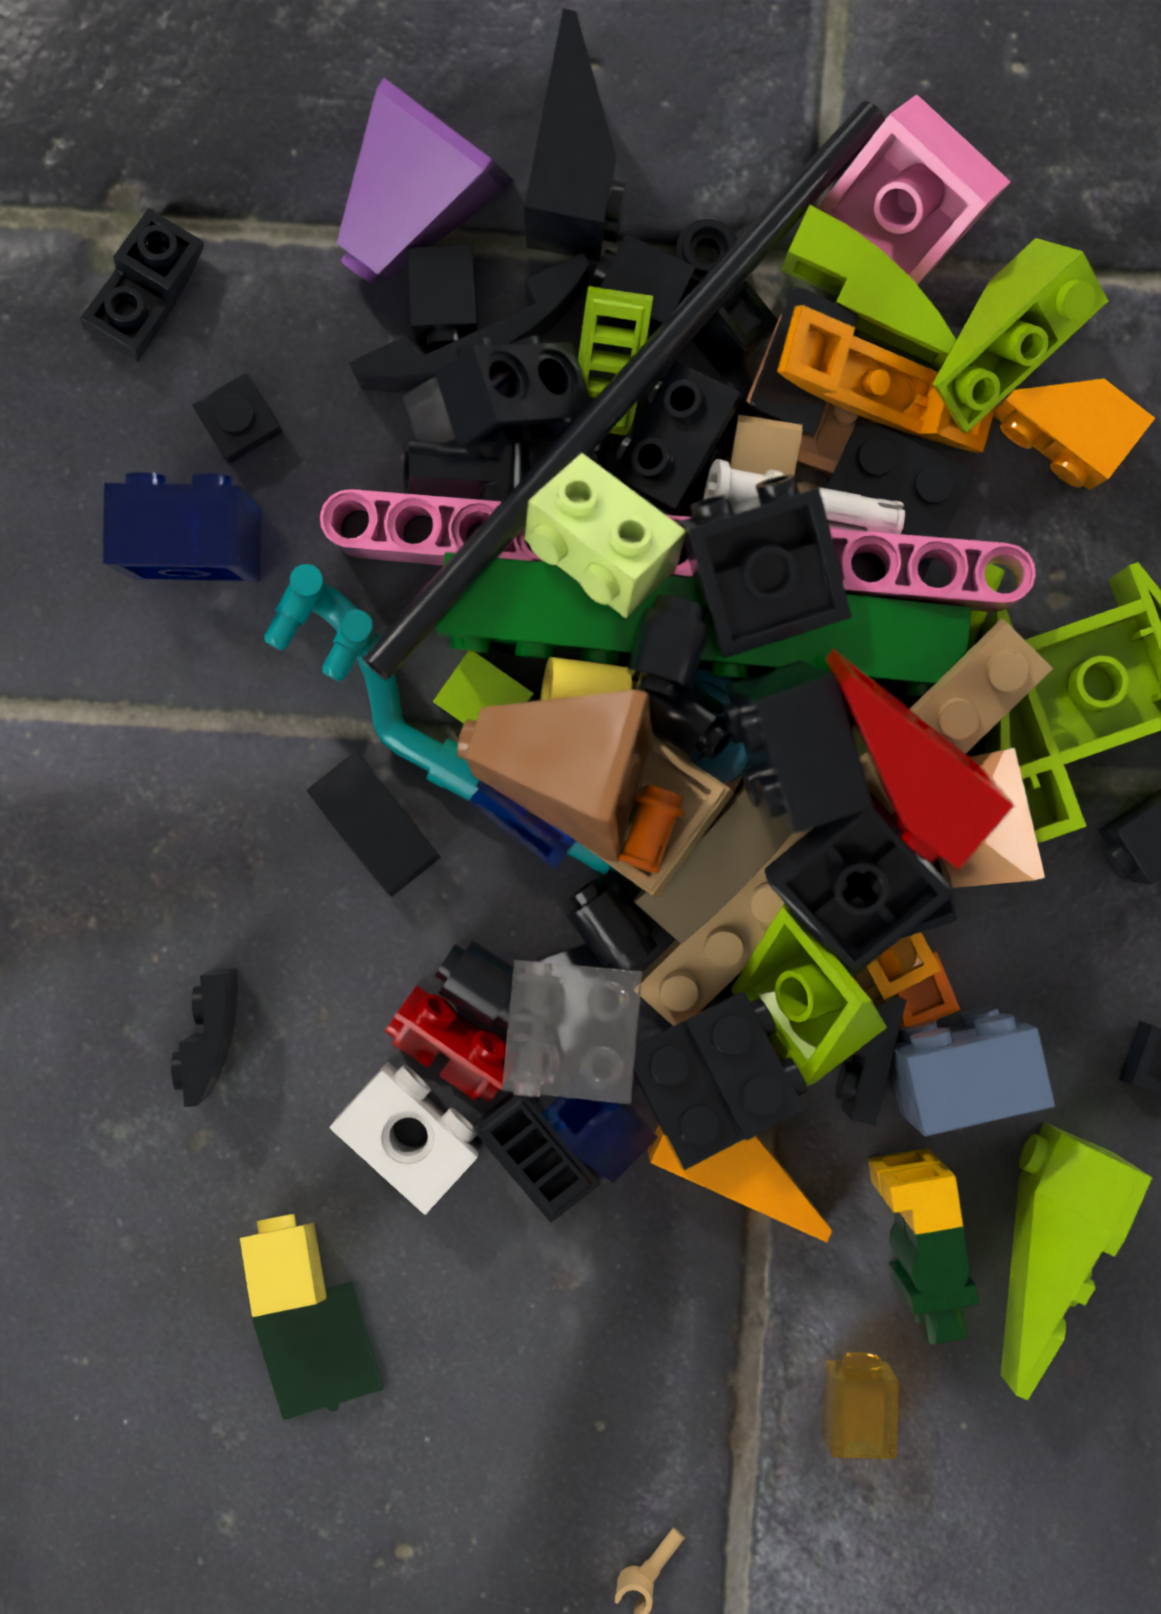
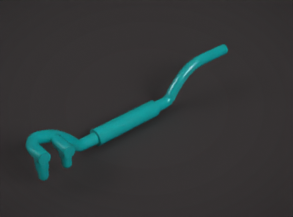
(353, 639)

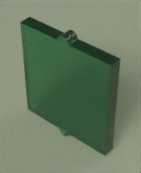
(318, 1353)

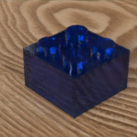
(181, 529)

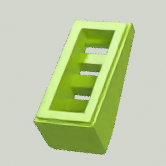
(616, 305)

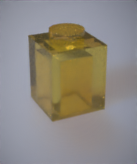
(860, 1407)

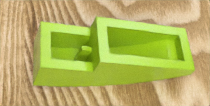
(870, 285)

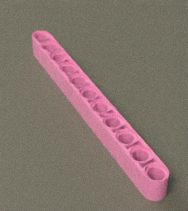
(898, 552)

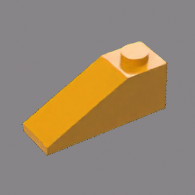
(750, 1177)

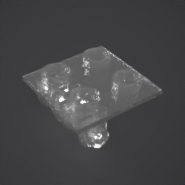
(572, 1031)

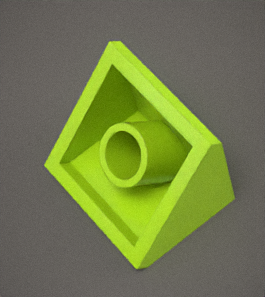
(811, 998)

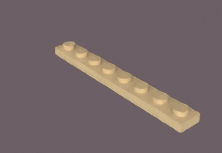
(959, 707)

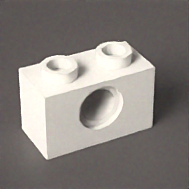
(419, 1171)

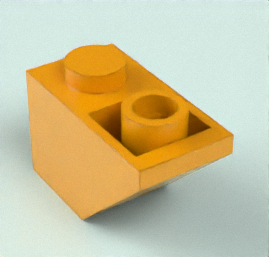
(1076, 425)

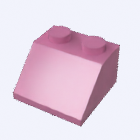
(915, 188)

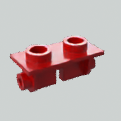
(431, 1026)

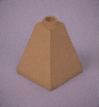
(567, 761)

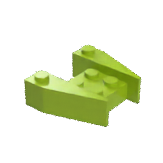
(1092, 700)

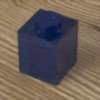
(601, 1133)

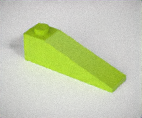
(1068, 1212)

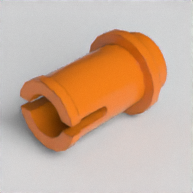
(651, 828)

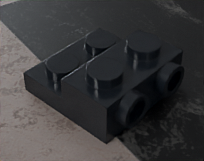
(765, 565)
(717, 1079)

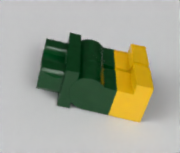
(927, 1241)

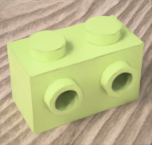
(603, 535)

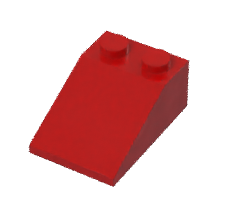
(935, 788)

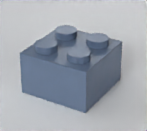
(969, 1071)

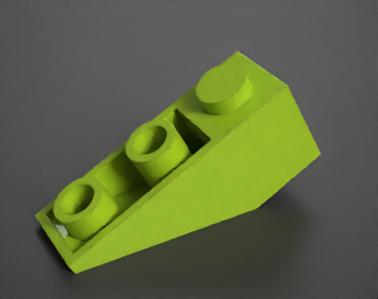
(1016, 327)

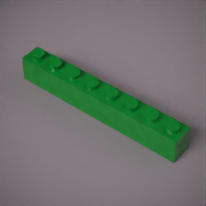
(548, 609)

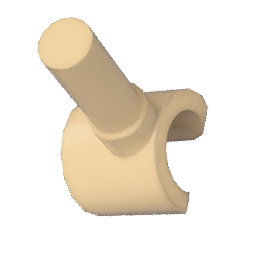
(643, 1577)

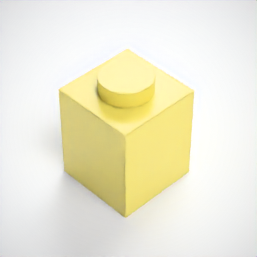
(282, 1266)

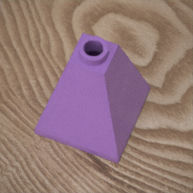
(410, 185)

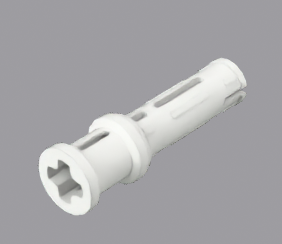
(842, 509)

